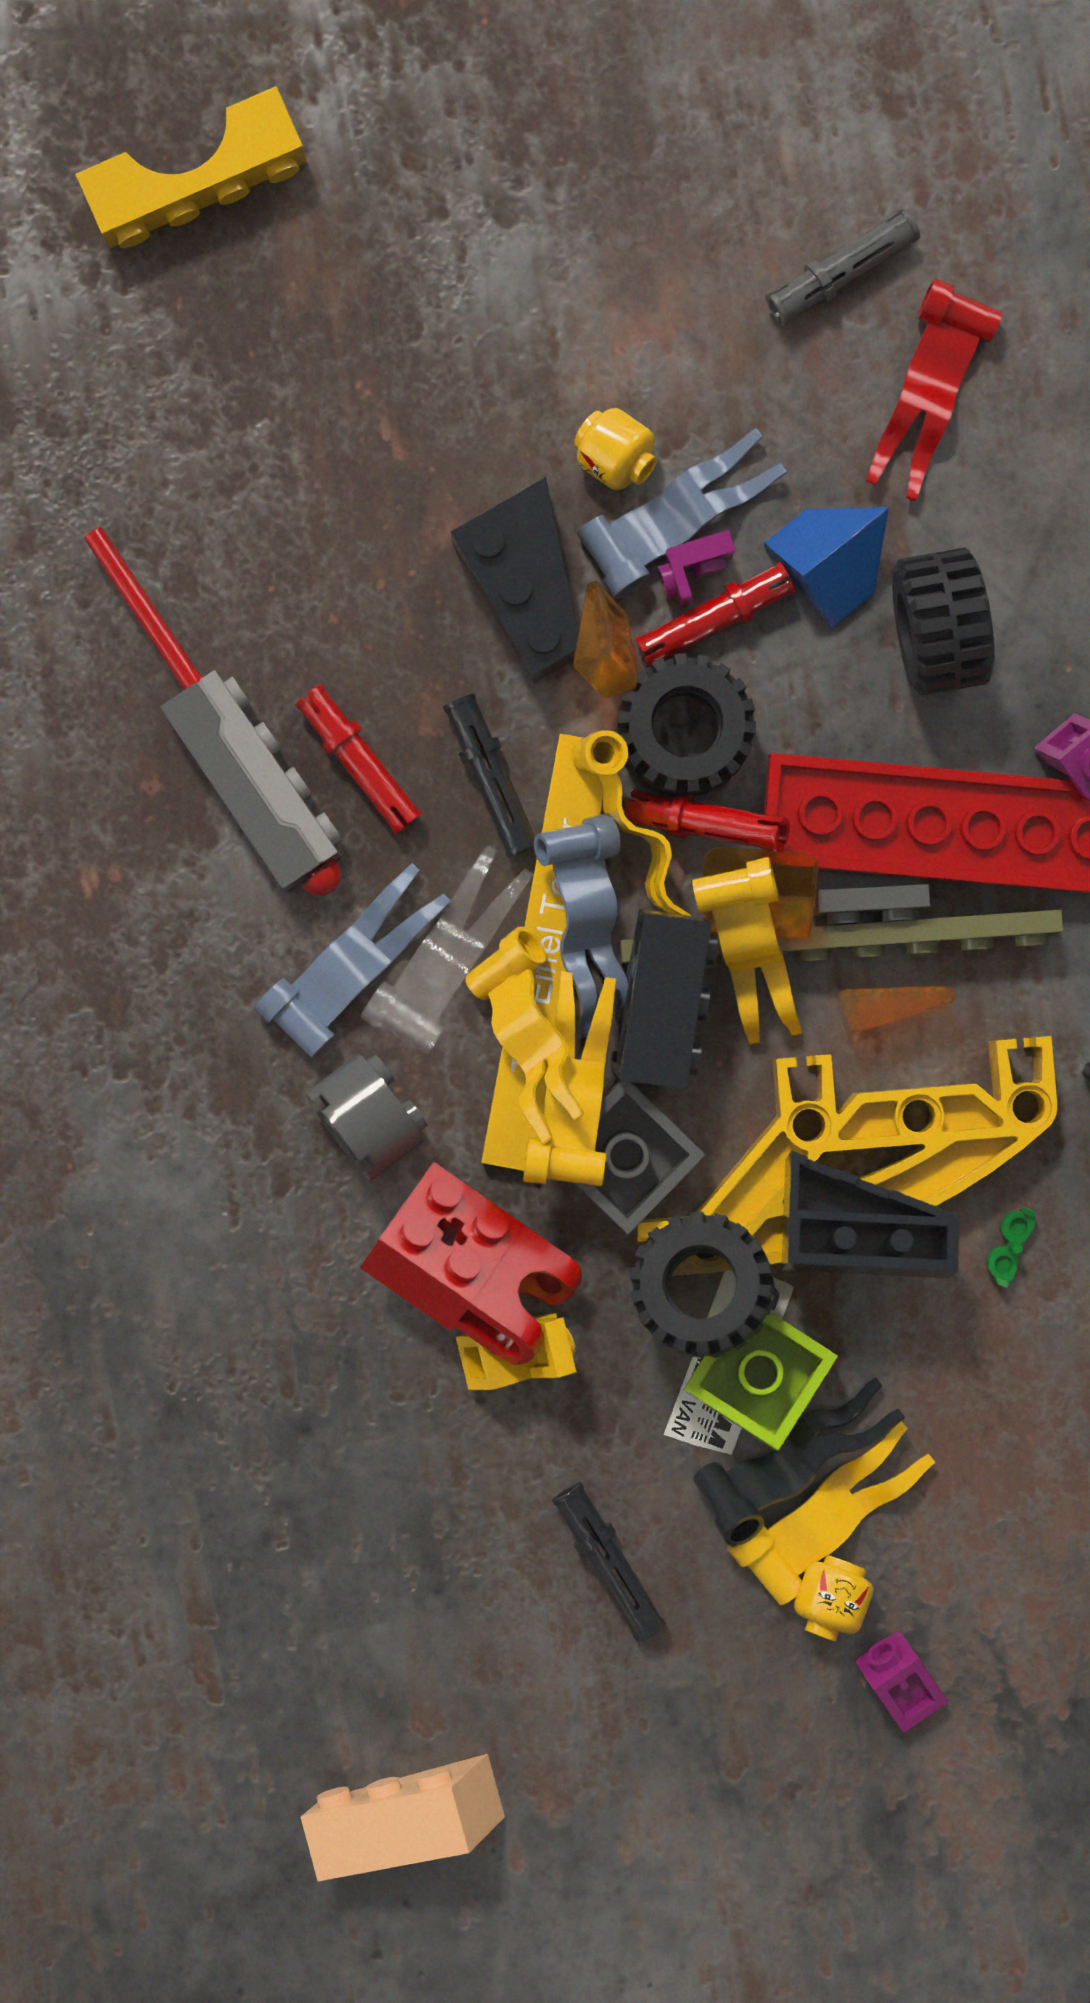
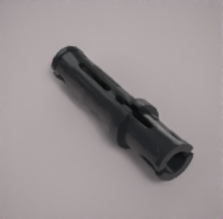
(463, 715)
(575, 1506)

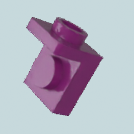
(702, 556)
(1069, 751)
(901, 1681)

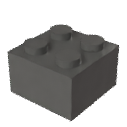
(643, 1156)

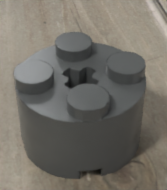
(367, 1115)

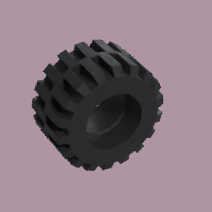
(943, 621)
(700, 680)
(676, 1243)

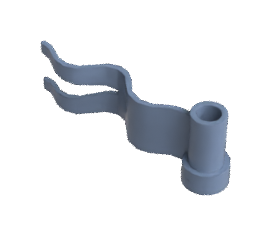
(669, 518)
(589, 904)
(344, 969)

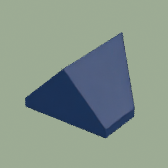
(832, 556)

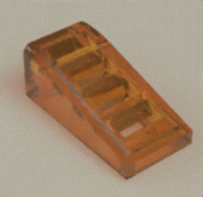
(605, 644)
(876, 1006)

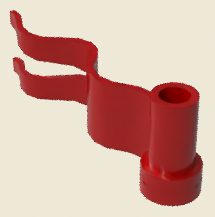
(934, 376)

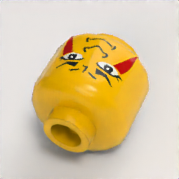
(615, 448)
(833, 1598)

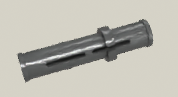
(825, 277)

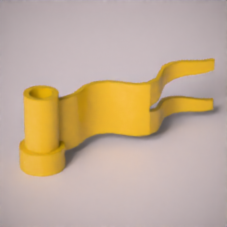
(610, 760)
(749, 939)
(519, 1024)
(571, 1151)
(824, 1520)

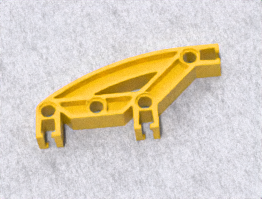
(960, 1145)

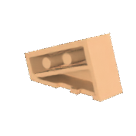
(403, 1819)

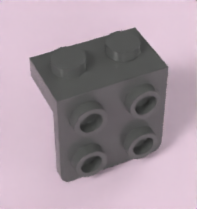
(849, 894)

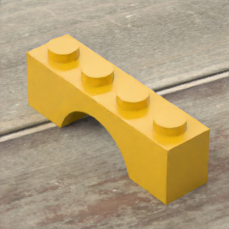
(255, 147)

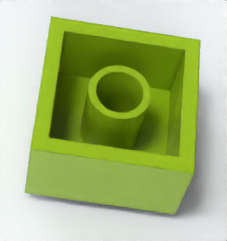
(765, 1381)

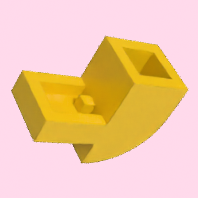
(553, 1359)

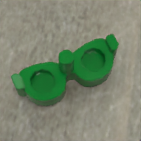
(1003, 1260)

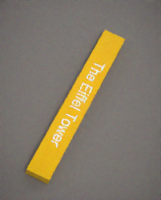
(571, 799)

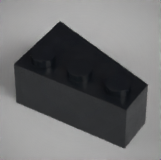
(523, 577)

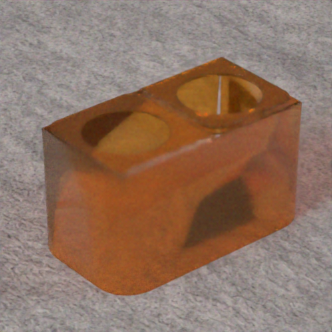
(795, 883)

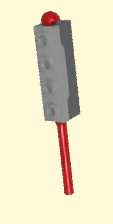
(235, 752)

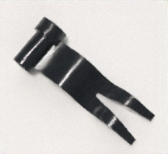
(786, 1472)

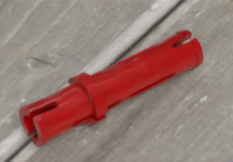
(717, 614)
(358, 758)
(688, 817)

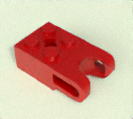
(469, 1264)

